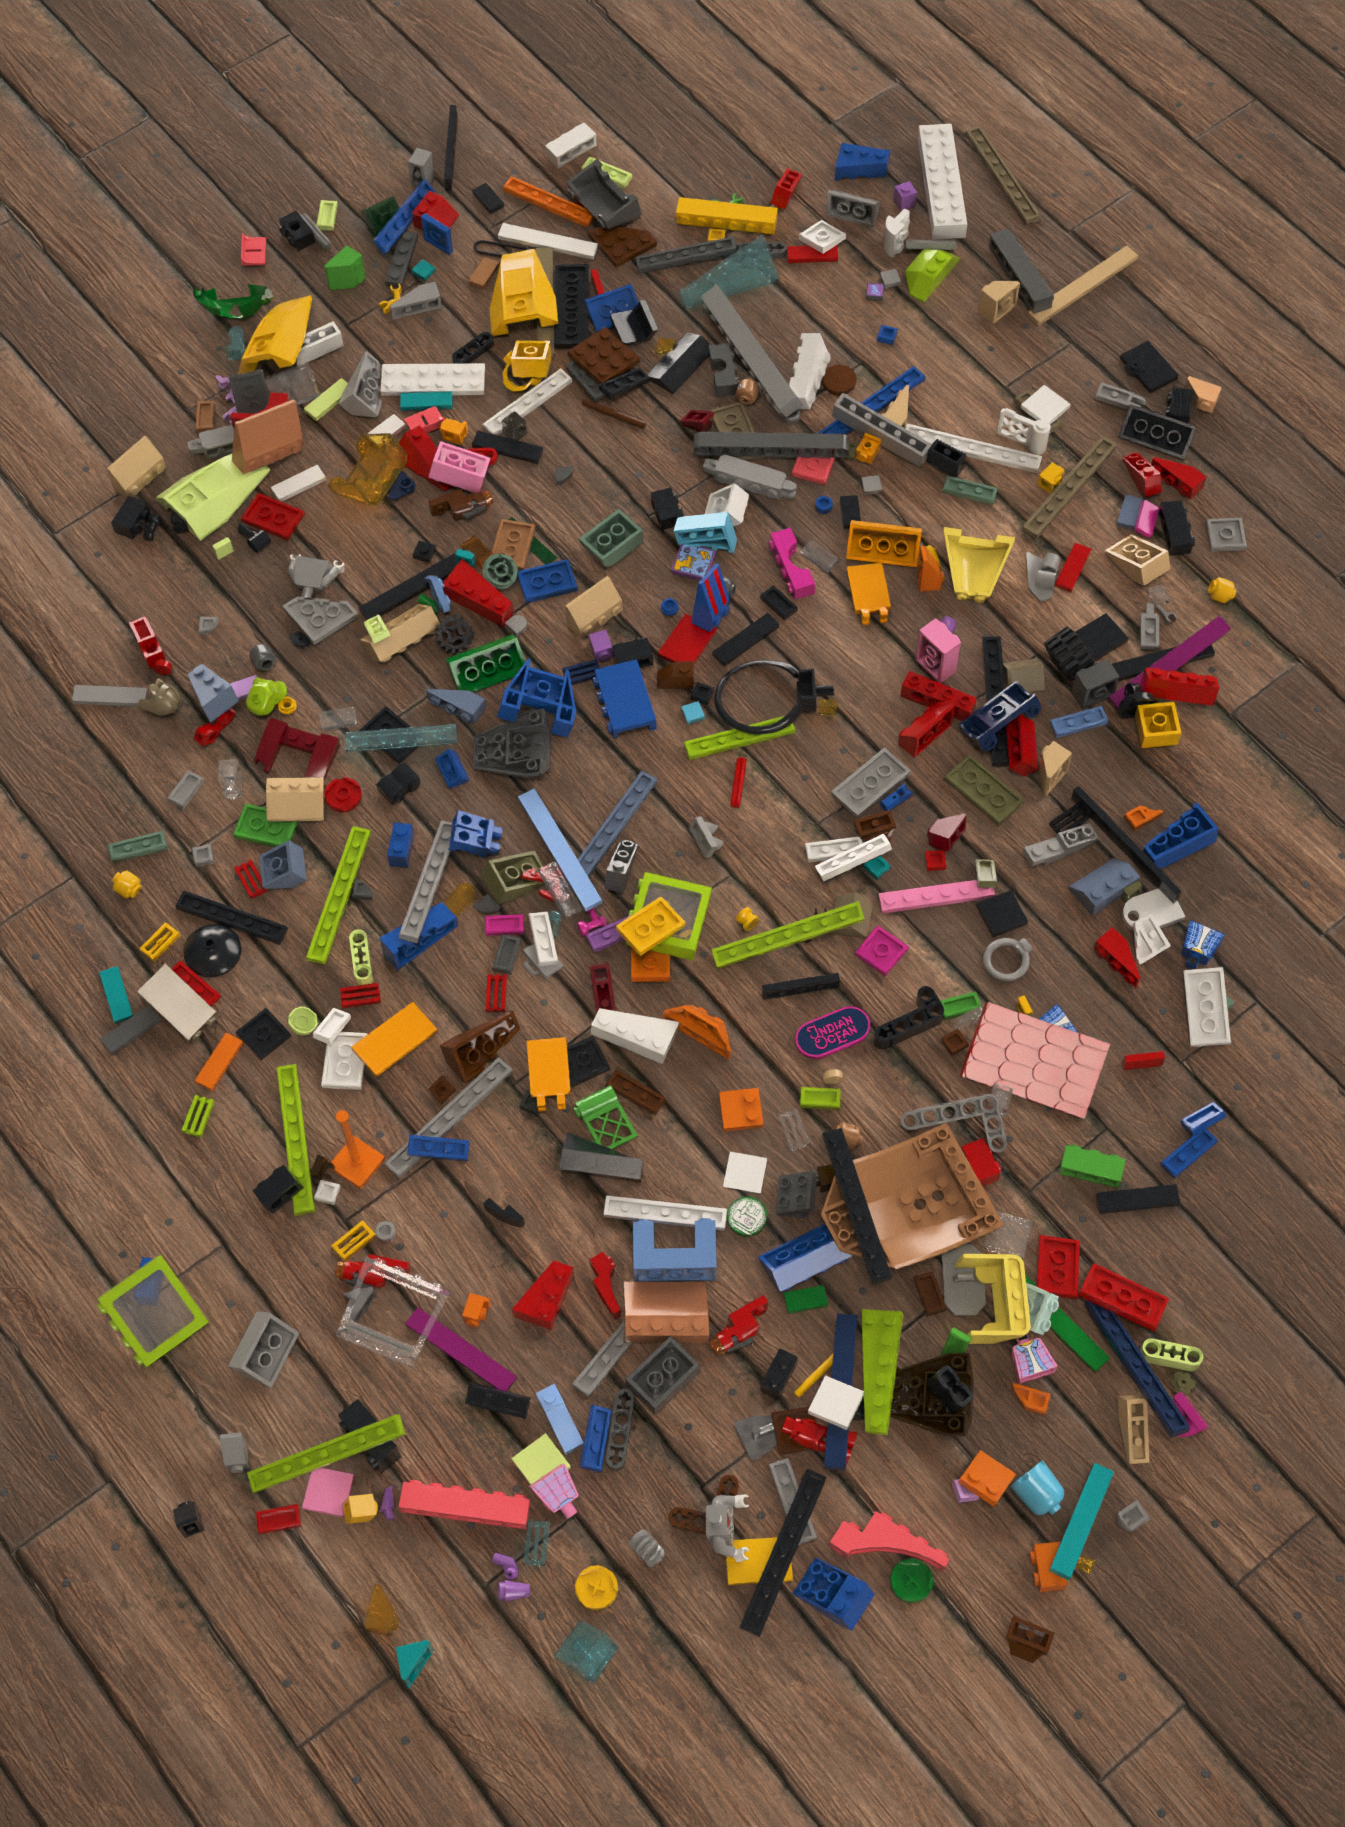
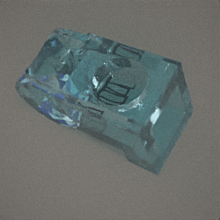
(238, 344)

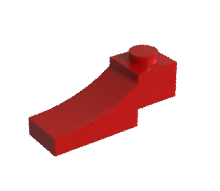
(604, 1269)

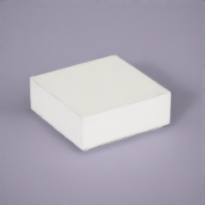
(327, 1192)

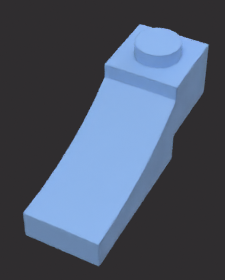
(559, 1419)

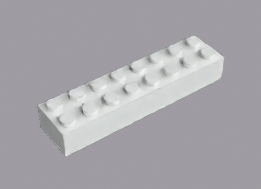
(942, 181)

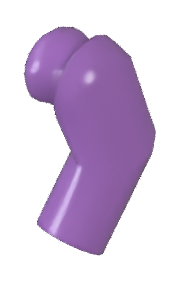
(508, 1564)

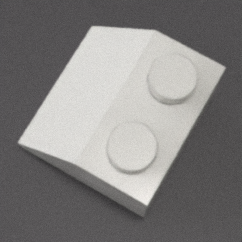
(730, 500)

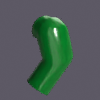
(429, 602)

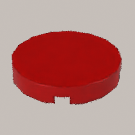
(343, 794)

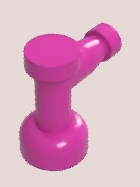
(596, 922)

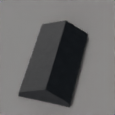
(680, 362)
(1157, 432)

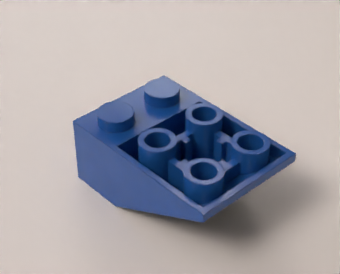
(834, 1593)

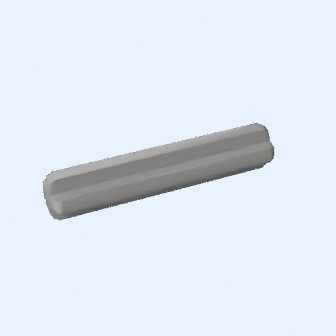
(318, 235)

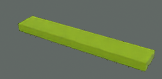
(731, 739)

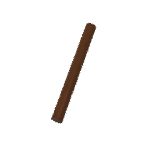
(614, 413)

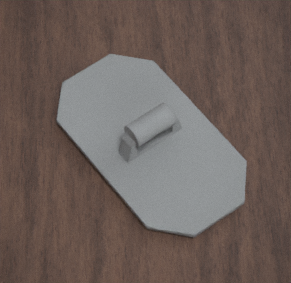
(962, 1290)

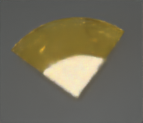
(664, 345)

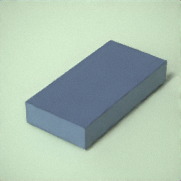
(1129, 512)

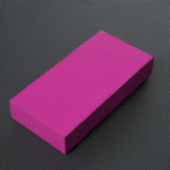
(1146, 519)
(504, 924)

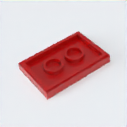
(272, 516)
(686, 642)
(1058, 1266)

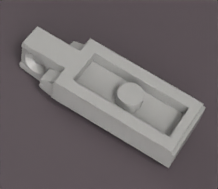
(1149, 629)

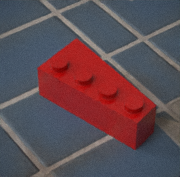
(475, 593)

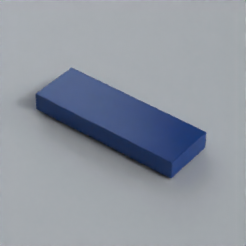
(438, 1148)
(1188, 1153)
(595, 1438)

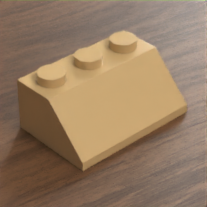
(136, 468)
(593, 608)
(295, 799)

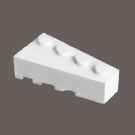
(809, 368)
(636, 1033)

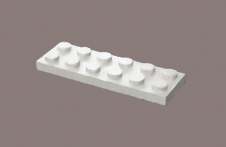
(419, 378)

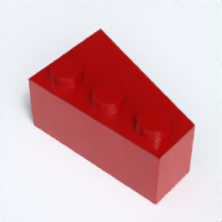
(545, 1297)

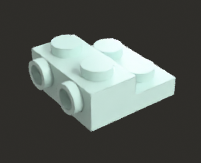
(1041, 1306)

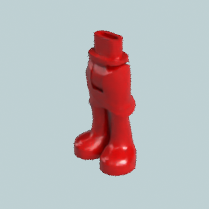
(810, 1434)

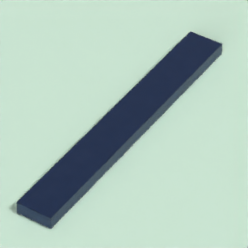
(1139, 1370)
(841, 1371)

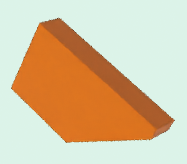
(1141, 816)
(1032, 1399)

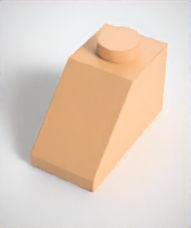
(1204, 394)

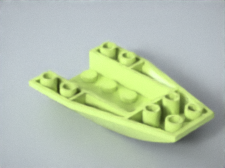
(211, 495)

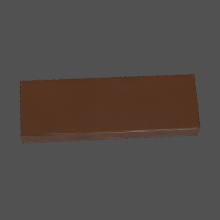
(636, 1092)

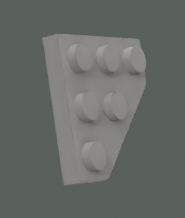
(319, 616)

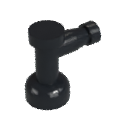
(153, 520)

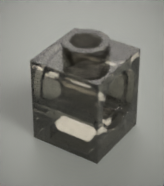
(514, 426)

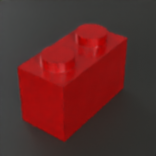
(982, 1162)

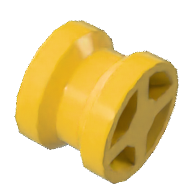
(747, 919)

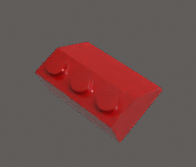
(926, 728)

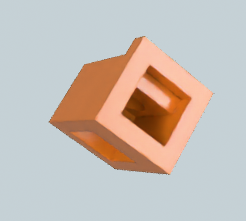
(475, 1310)

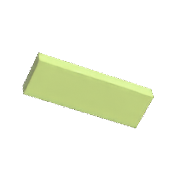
(618, 176)
(326, 400)
(376, 629)

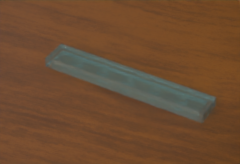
(401, 737)

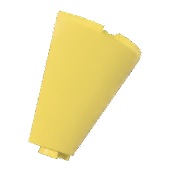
(975, 563)

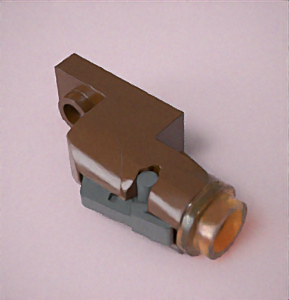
(460, 505)

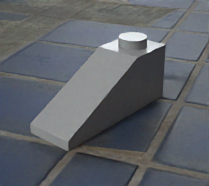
(419, 300)

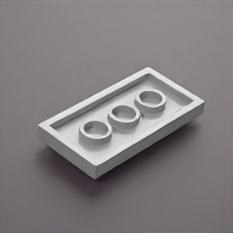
(870, 782)

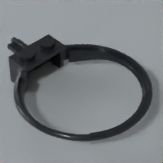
(805, 697)

